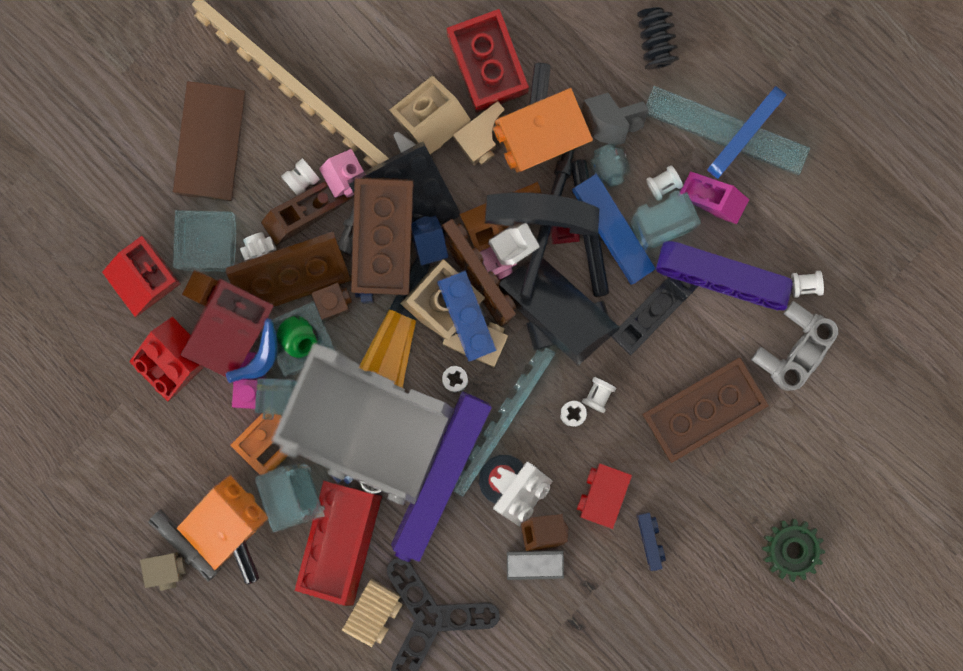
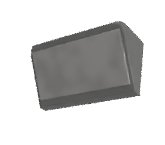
(535, 564)

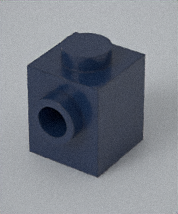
(428, 240)

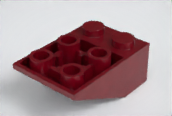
(226, 328)

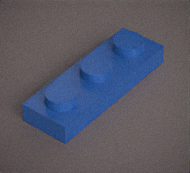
(466, 316)

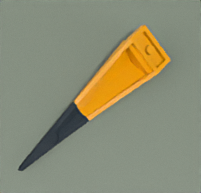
(393, 340)

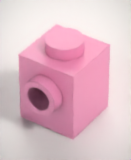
(339, 170)

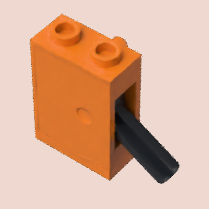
(544, 127)
(223, 525)

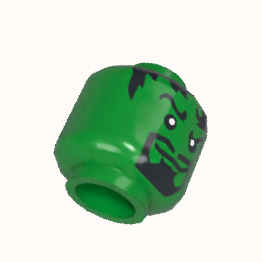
(297, 336)

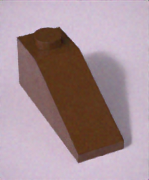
(301, 212)

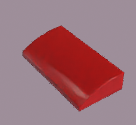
(338, 544)

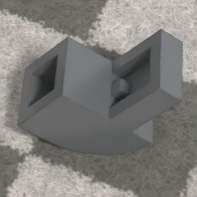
(609, 122)

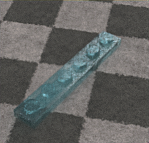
(722, 128)
(509, 410)

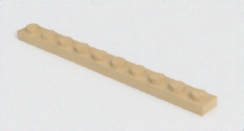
(289, 85)

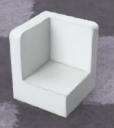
(513, 244)

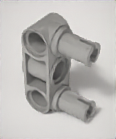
(805, 354)

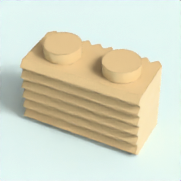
(372, 612)

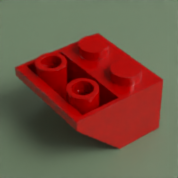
(140, 276)
(161, 359)

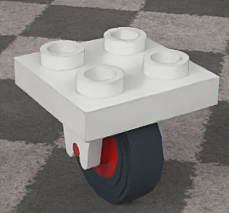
(513, 487)

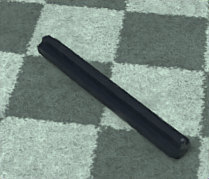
(592, 243)

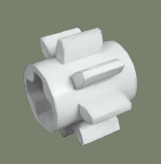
(256, 246)

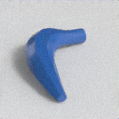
(263, 359)

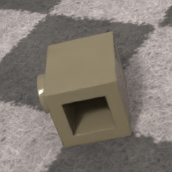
(163, 570)

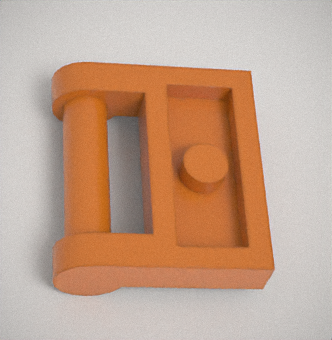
(256, 441)

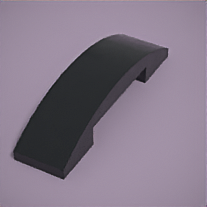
(542, 210)
(652, 313)

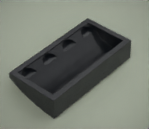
(561, 311)

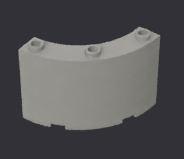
(362, 425)

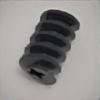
(656, 37)

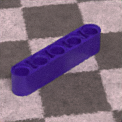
(724, 275)

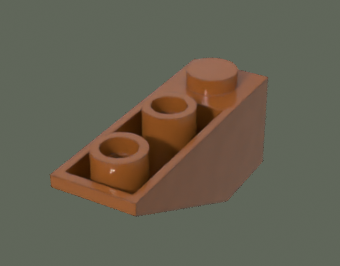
(482, 232)

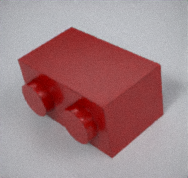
(604, 495)

